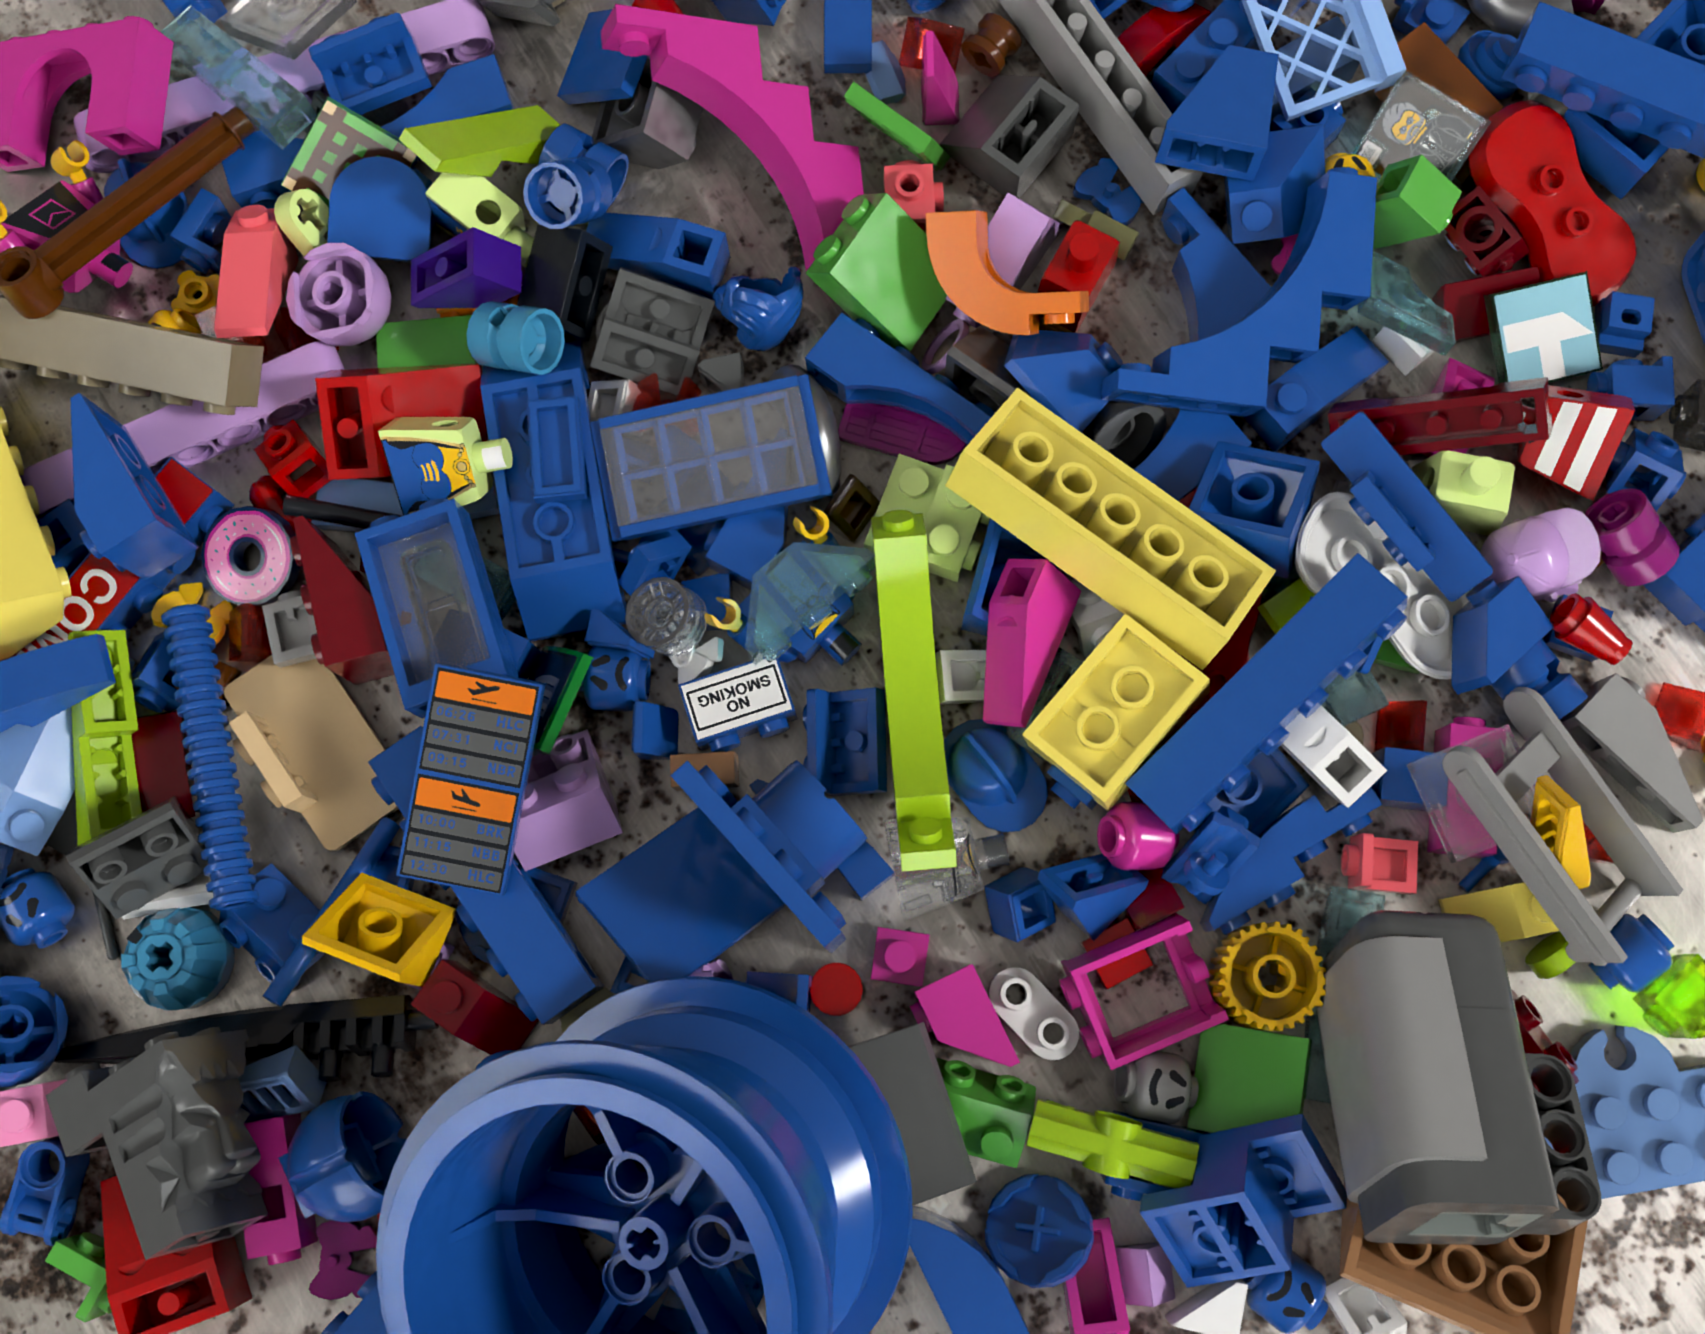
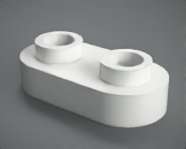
(1033, 1013)

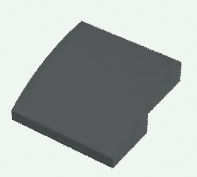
(652, 330)

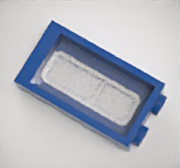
(432, 597)

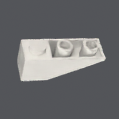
(1332, 756)

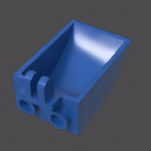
(963, 1277)

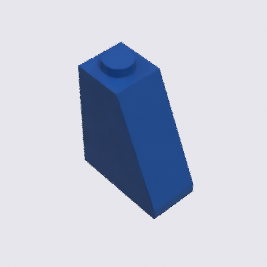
(1225, 117)

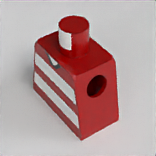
(1582, 439)

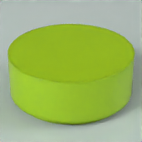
(1549, 957)

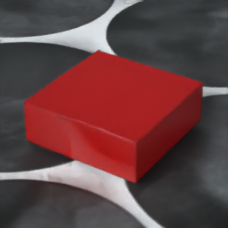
(1123, 968)

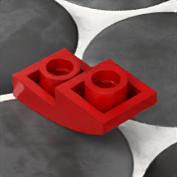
(1158, 32)

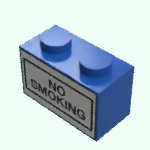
(738, 705)

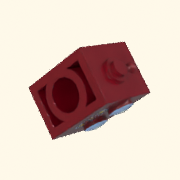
(1471, 222)

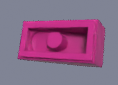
(938, 85)

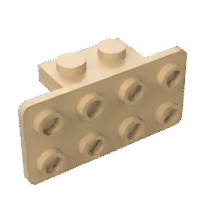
(309, 747)

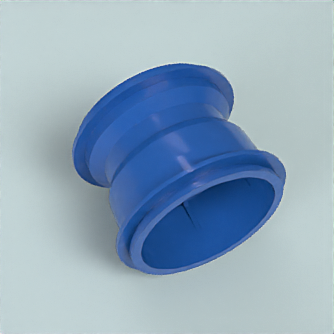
(740, 1122)

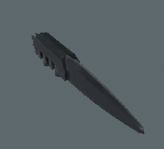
(315, 1028)

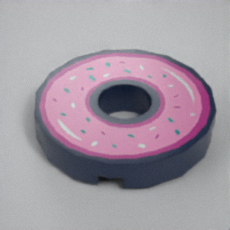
(225, 549)

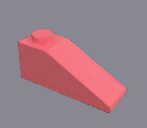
(253, 273)

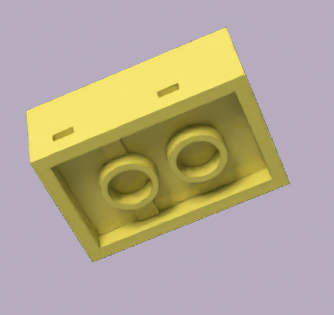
(1117, 710)

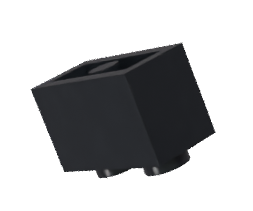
(566, 277)

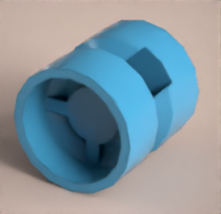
(515, 337)

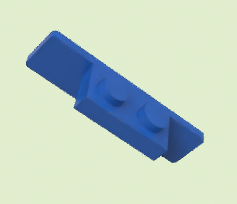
(1404, 509)

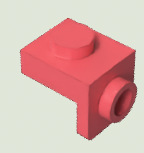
(1380, 864)

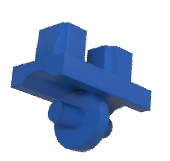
(1213, 855)

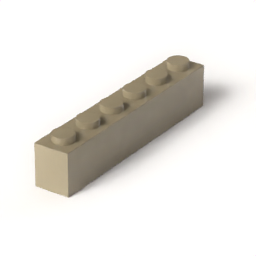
(134, 355)

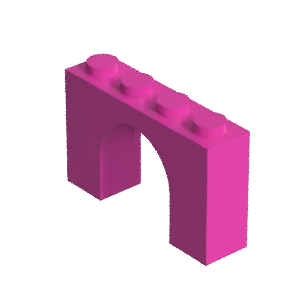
(127, 89)

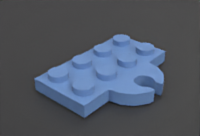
(1641, 1116)

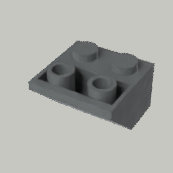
(1012, 132)
(141, 858)

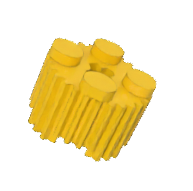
(1290, 960)

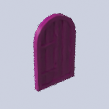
(898, 431)

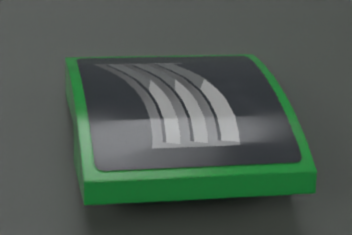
(563, 674)

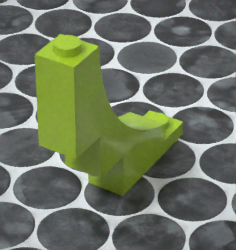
(912, 692)

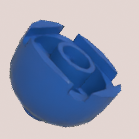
(30, 1029)

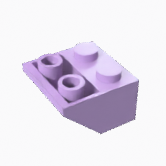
(565, 803)

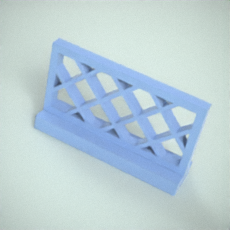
(1372, 46)

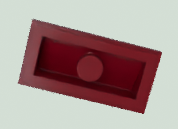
(1467, 302)

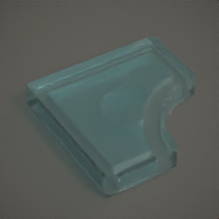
(1404, 308)

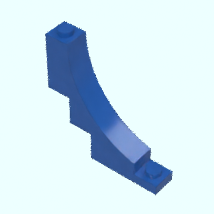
(1216, 293)
(1231, 368)

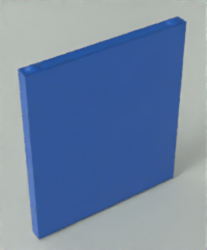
(679, 899)

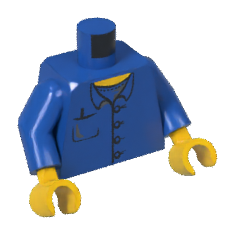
(829, 634)

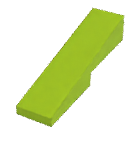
(482, 141)
(104, 747)

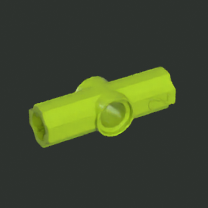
(1113, 1144)

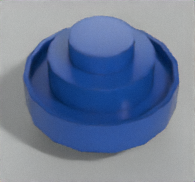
(1486, 58)

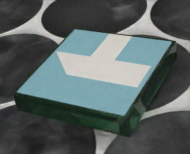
(1544, 330)

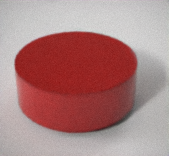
(836, 989)

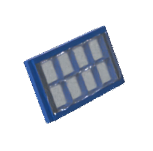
(710, 458)

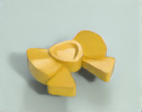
(190, 594)

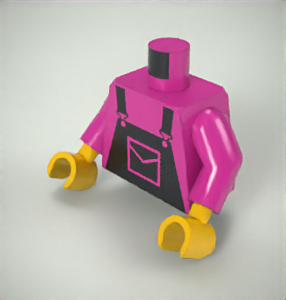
(58, 208)

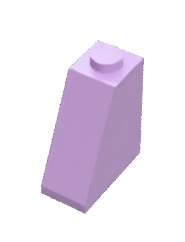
(1016, 243)

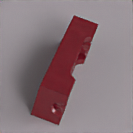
(1455, 417)

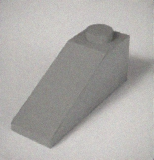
(1632, 745)

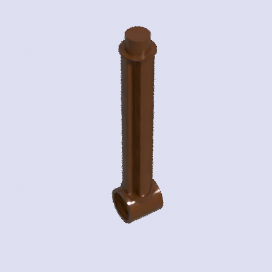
(34, 278)

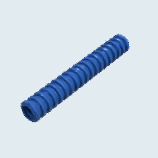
(209, 757)

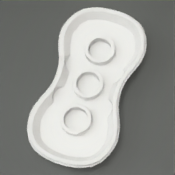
(1334, 536)

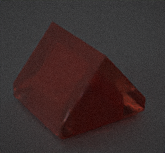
(248, 634)
(1401, 725)

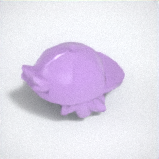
(1545, 551)

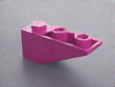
(1023, 637)

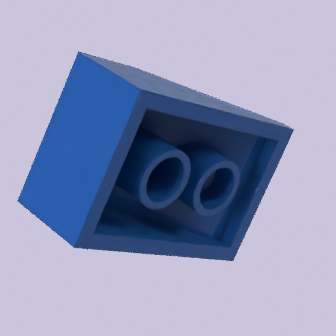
(120, 497)

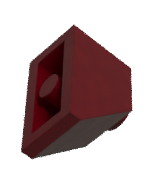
(473, 1009)

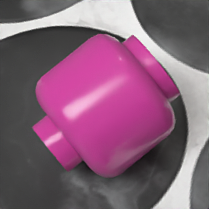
(1135, 837)

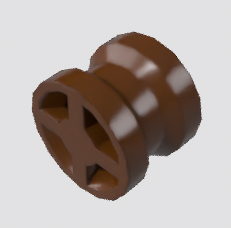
(991, 44)

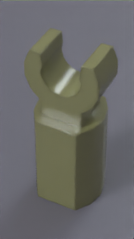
(1126, 236)

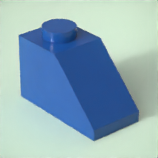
(1494, 632)

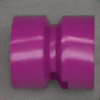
(1632, 538)

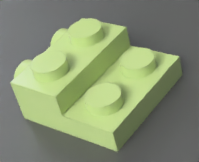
(947, 517)

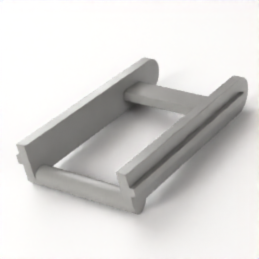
(1494, 802)

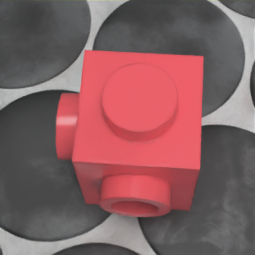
(914, 189)

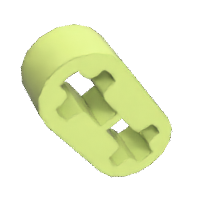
(315, 214)

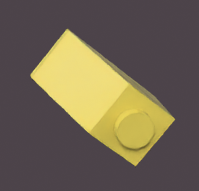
(1508, 908)

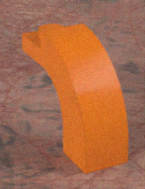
(965, 271)

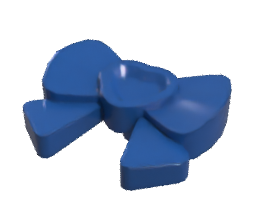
(1106, 196)

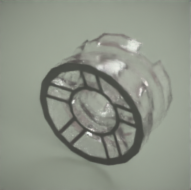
(654, 604)

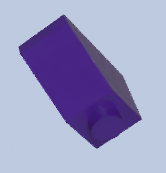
(466, 272)

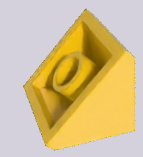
(383, 930)

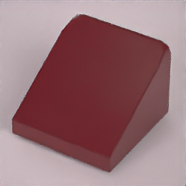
(1154, 902)

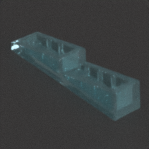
(239, 77)

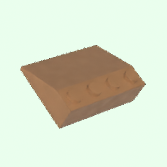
(1486, 1289)

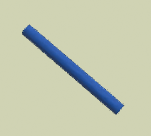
(303, 955)

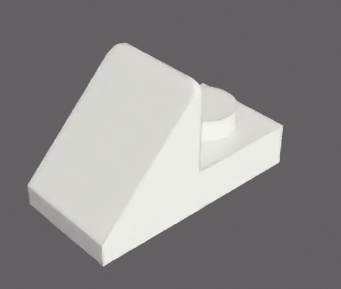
(1213, 1309)

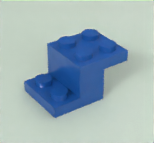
(1244, 1201)

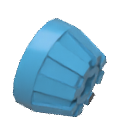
(178, 959)

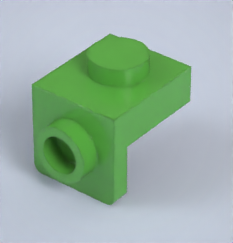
(84, 1260)

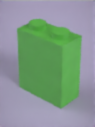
(880, 270)

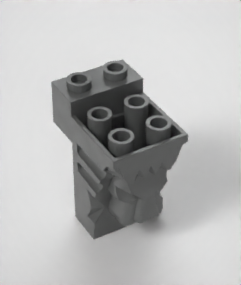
(171, 1136)

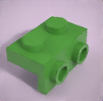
(989, 1110)

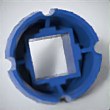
(344, 1157)

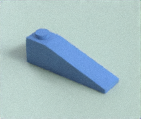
(35, 780)

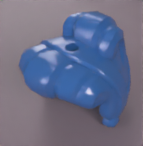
(761, 307)

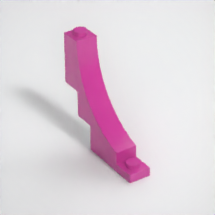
(722, 72)

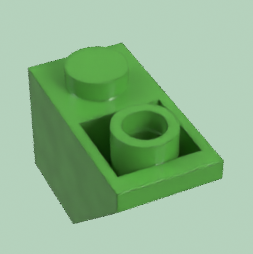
(1412, 202)

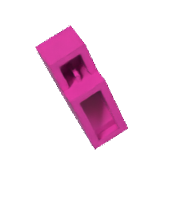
(1096, 1293)

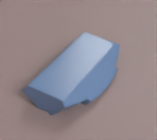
(886, 75)

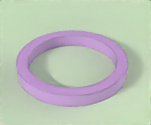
(937, 341)

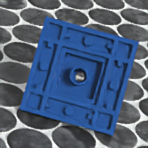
(786, 835)

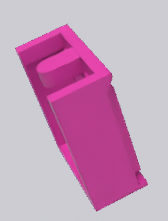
(1190, 971)

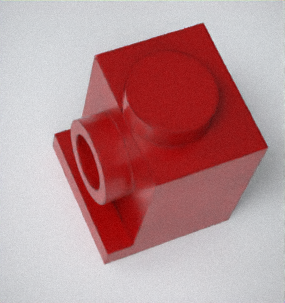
(284, 451)

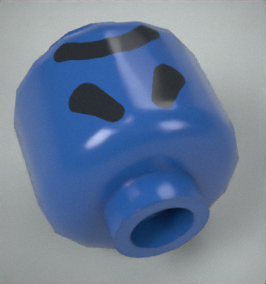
(615, 679)
(34, 908)
(1289, 1297)

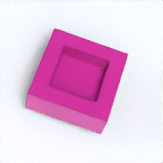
(900, 957)

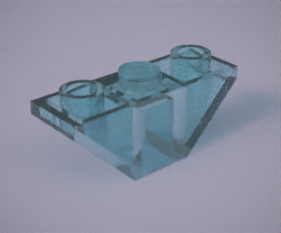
(798, 592)

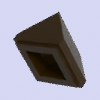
(851, 508)

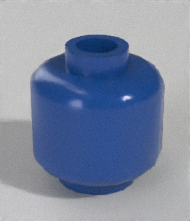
(1646, 952)

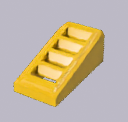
(1561, 827)

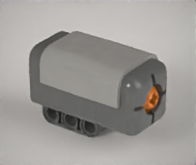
(1438, 1089)

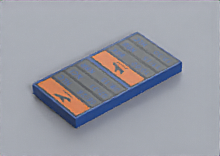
(470, 779)

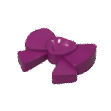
(337, 1244)

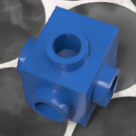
(1660, 468)

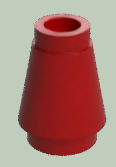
(1590, 629)

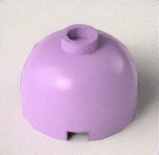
(339, 295)

